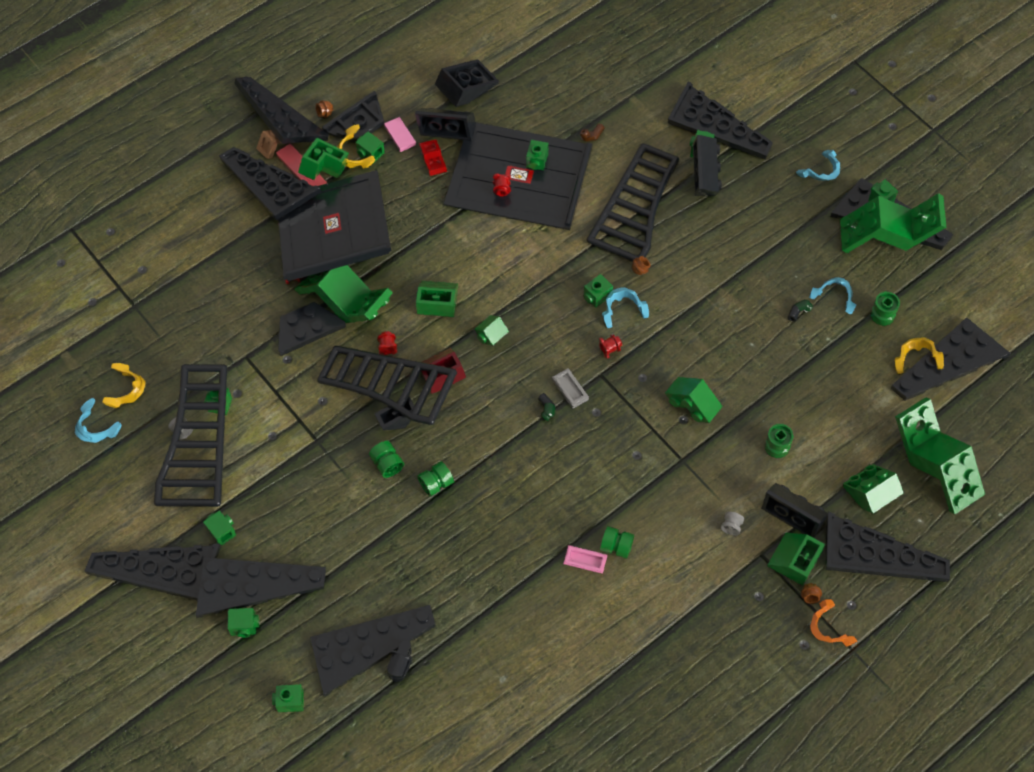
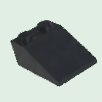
(465, 82)

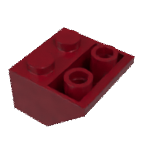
(446, 359)

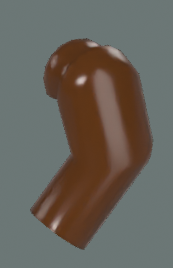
(592, 135)

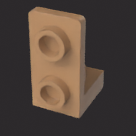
(267, 144)

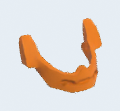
(825, 606)

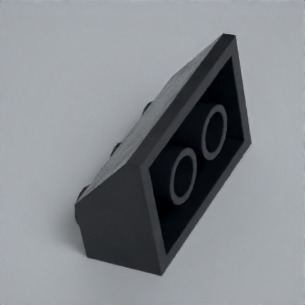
(445, 123)
(706, 166)
(794, 510)

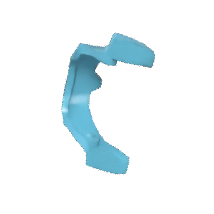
(830, 154)
(618, 294)
(849, 304)
(82, 432)

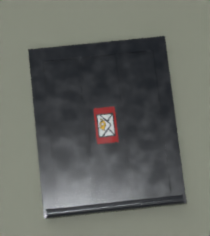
(535, 195)
(335, 227)

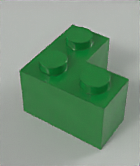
(323, 157)
(695, 396)

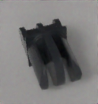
(400, 661)

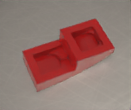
(432, 157)

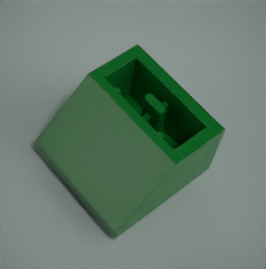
(436, 298)
(873, 487)
(796, 556)

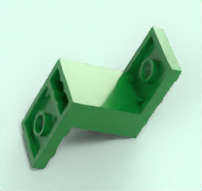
(893, 223)
(345, 294)
(940, 455)

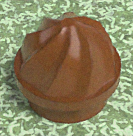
(324, 108)
(640, 265)
(811, 593)

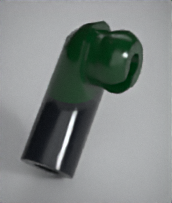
(798, 307)
(549, 407)

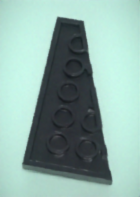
(270, 185)
(963, 352)
(159, 569)

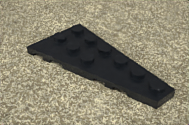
(698, 112)
(281, 118)
(859, 196)
(875, 553)
(242, 583)
(359, 647)

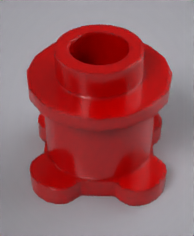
(501, 184)
(387, 343)
(610, 345)

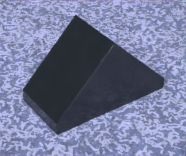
(391, 419)

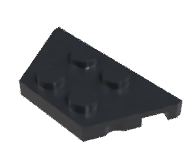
(365, 113)
(306, 326)

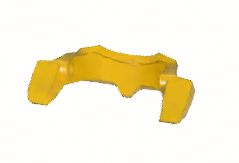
(365, 163)
(918, 344)
(138, 387)

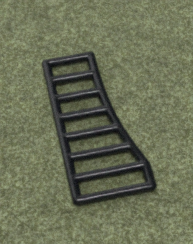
(614, 199)
(385, 398)
(176, 443)

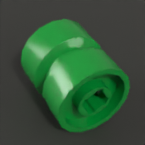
(885, 308)
(779, 440)
(386, 458)
(436, 478)
(617, 542)

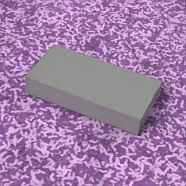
(570, 388)

